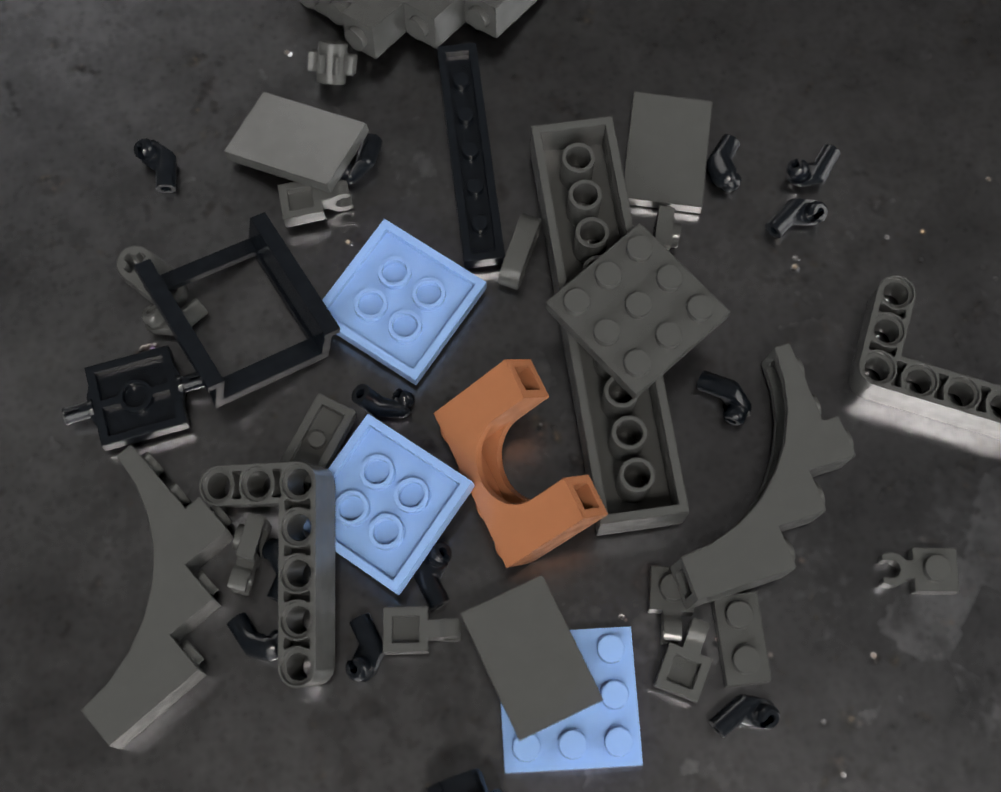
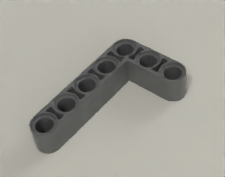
(894, 370)
(293, 555)

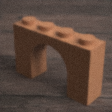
(475, 431)

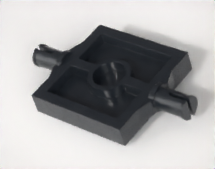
(135, 398)

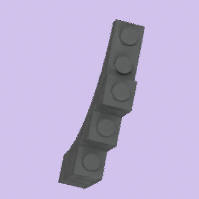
(378, 24)
(789, 497)
(158, 665)

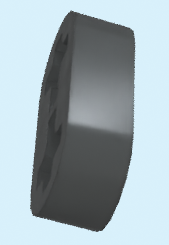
(520, 251)
(140, 254)

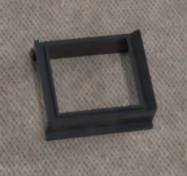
(290, 284)

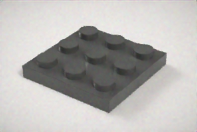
(637, 310)

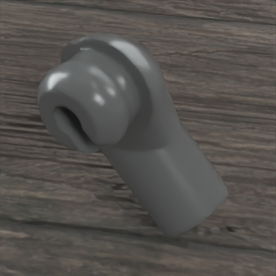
(157, 325)

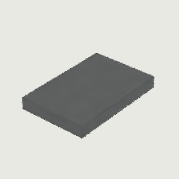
(297, 142)
(667, 151)
(531, 657)

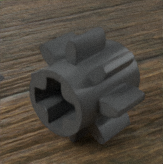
(332, 62)

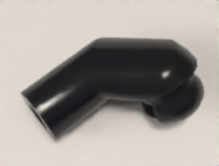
(161, 161)

